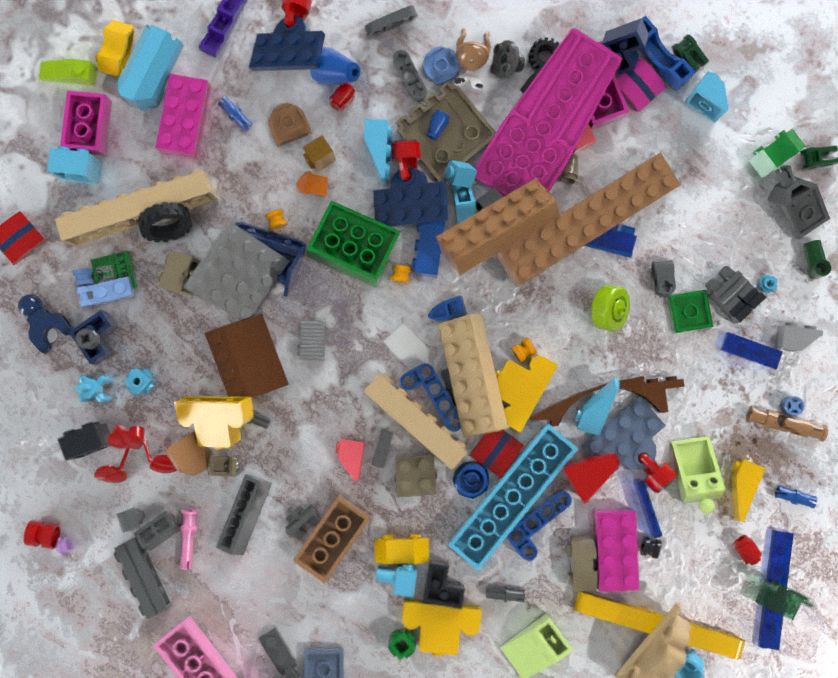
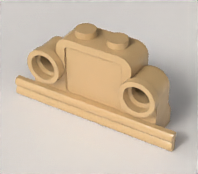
(661, 651)

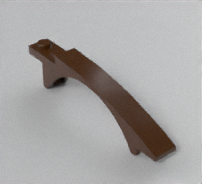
(651, 391)

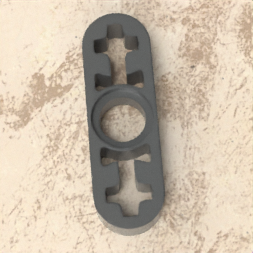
(391, 21)
(411, 90)

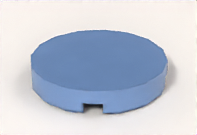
(441, 65)

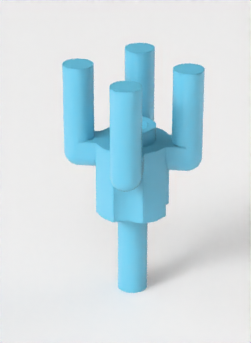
(93, 388)

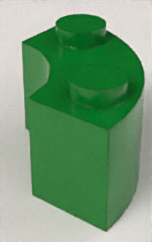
(778, 152)

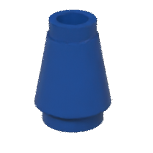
(437, 124)

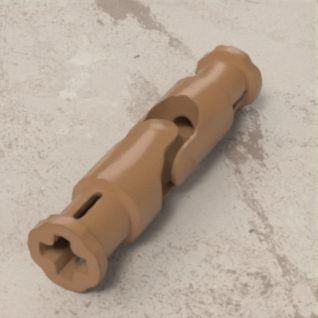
(796, 426)

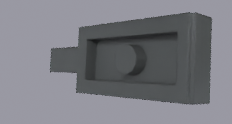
(279, 653)

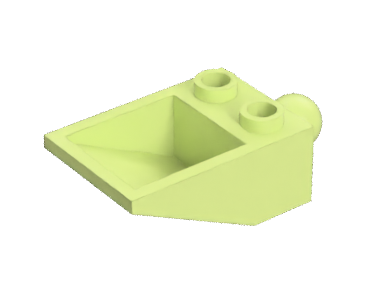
(697, 466)

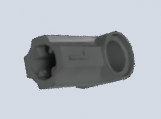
(130, 519)

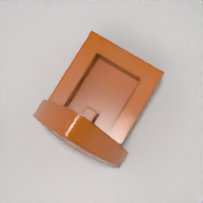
(312, 184)

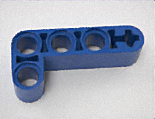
(436, 399)
(541, 521)

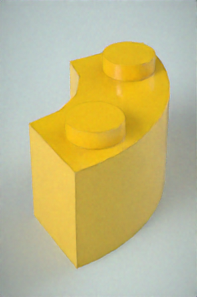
(115, 48)
(401, 549)

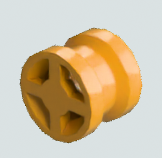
(276, 219)
(400, 273)

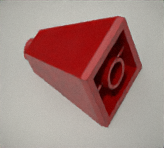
(590, 473)

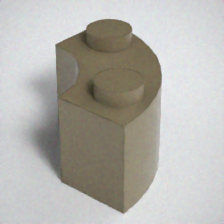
(582, 556)

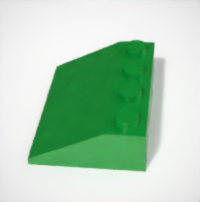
(353, 243)

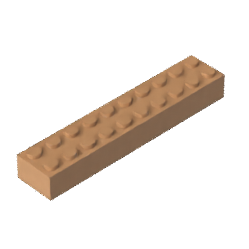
(588, 220)

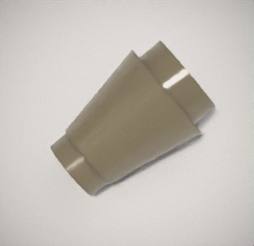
(570, 172)

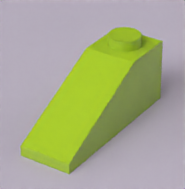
(69, 72)

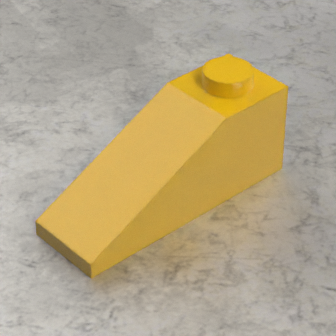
(744, 484)

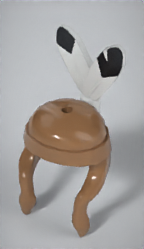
(474, 51)

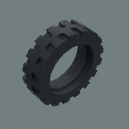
(160, 212)

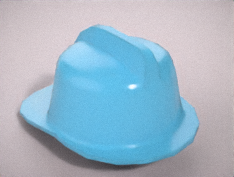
(692, 667)

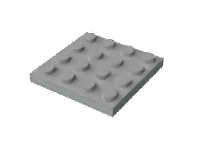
(236, 272)

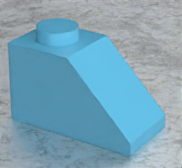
(463, 202)

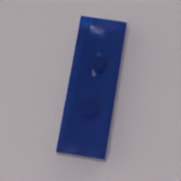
(751, 350)
(647, 508)

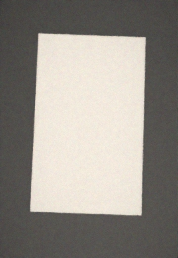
(408, 347)

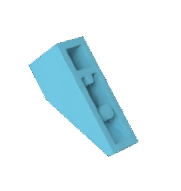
(596, 409)

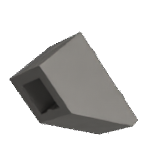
(796, 338)

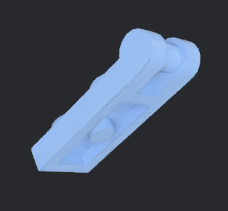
(105, 292)

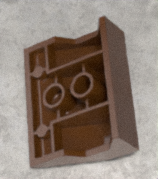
(246, 358)

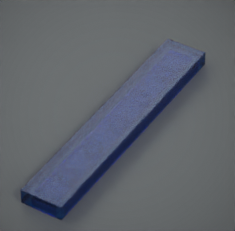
(777, 571)

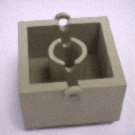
(177, 272)
(415, 476)

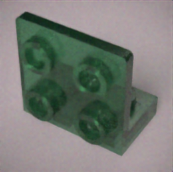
(781, 599)

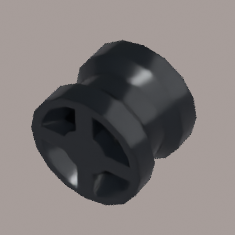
(650, 547)

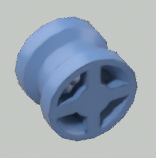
(83, 277)
(796, 405)

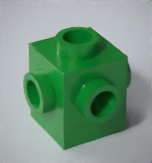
(402, 650)

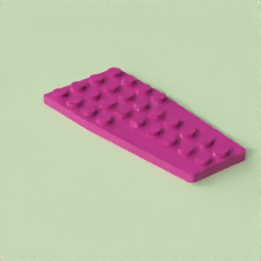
(549, 116)

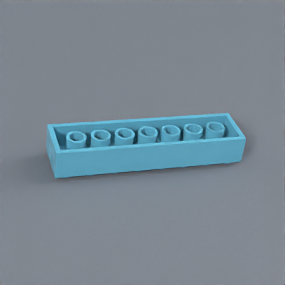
(512, 496)

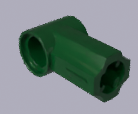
(816, 257)

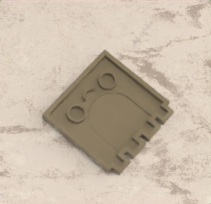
(460, 140)

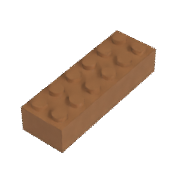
(498, 226)

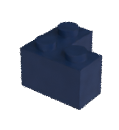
(625, 41)
(103, 325)

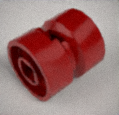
(39, 534)

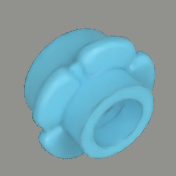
(763, 284)

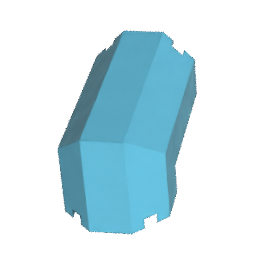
(149, 68)

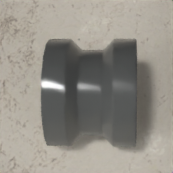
(92, 340)

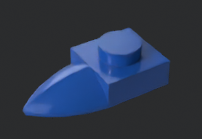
(448, 309)

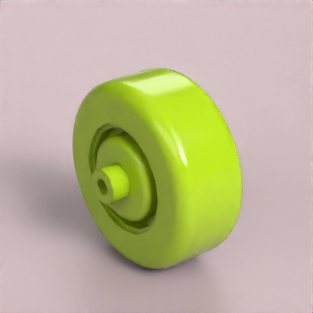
(610, 307)

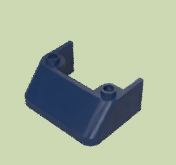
(286, 246)

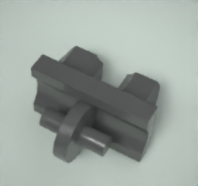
(295, 527)

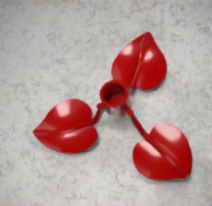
(134, 439)

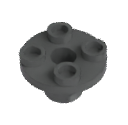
(506, 60)

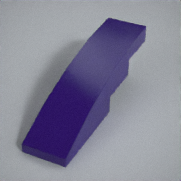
(221, 26)

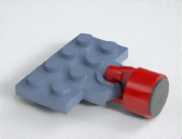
(631, 440)

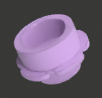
(64, 545)

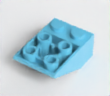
(377, 139)

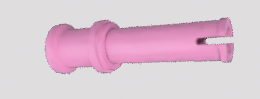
(188, 529)

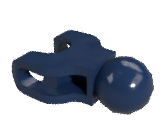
(41, 321)

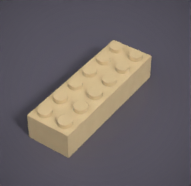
(472, 375)
(417, 423)

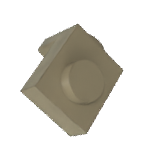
(222, 466)

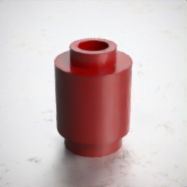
(342, 96)
(747, 550)

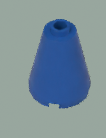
(335, 68)

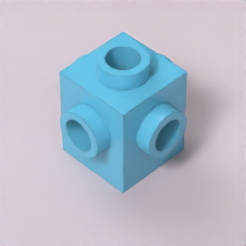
(146, 381)

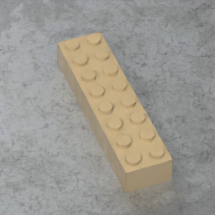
(123, 212)

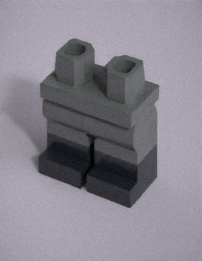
(734, 295)

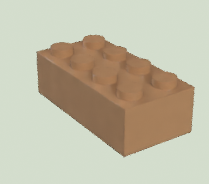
(332, 538)

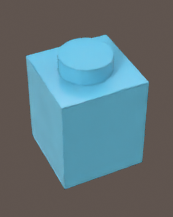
(460, 173)

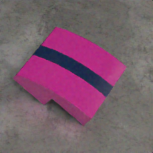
(640, 85)

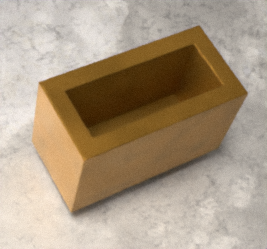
(318, 154)

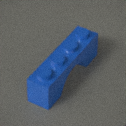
(672, 69)

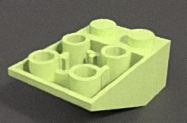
(536, 647)

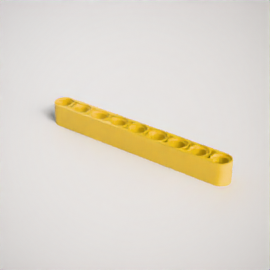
(647, 620)

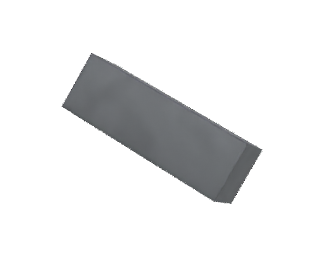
(382, 448)

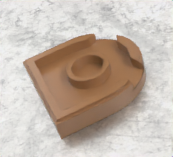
(288, 124)
(188, 456)

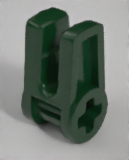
(691, 49)
(813, 159)

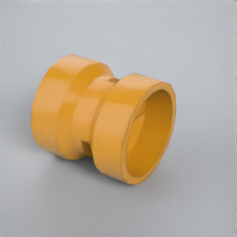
(523, 350)

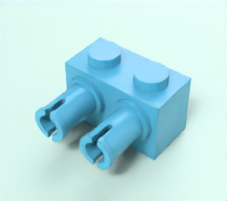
(402, 578)

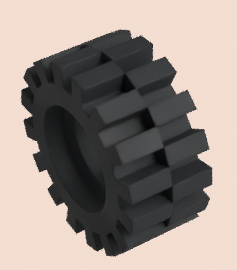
(539, 46)

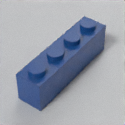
(428, 249)

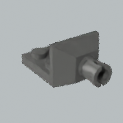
(799, 201)

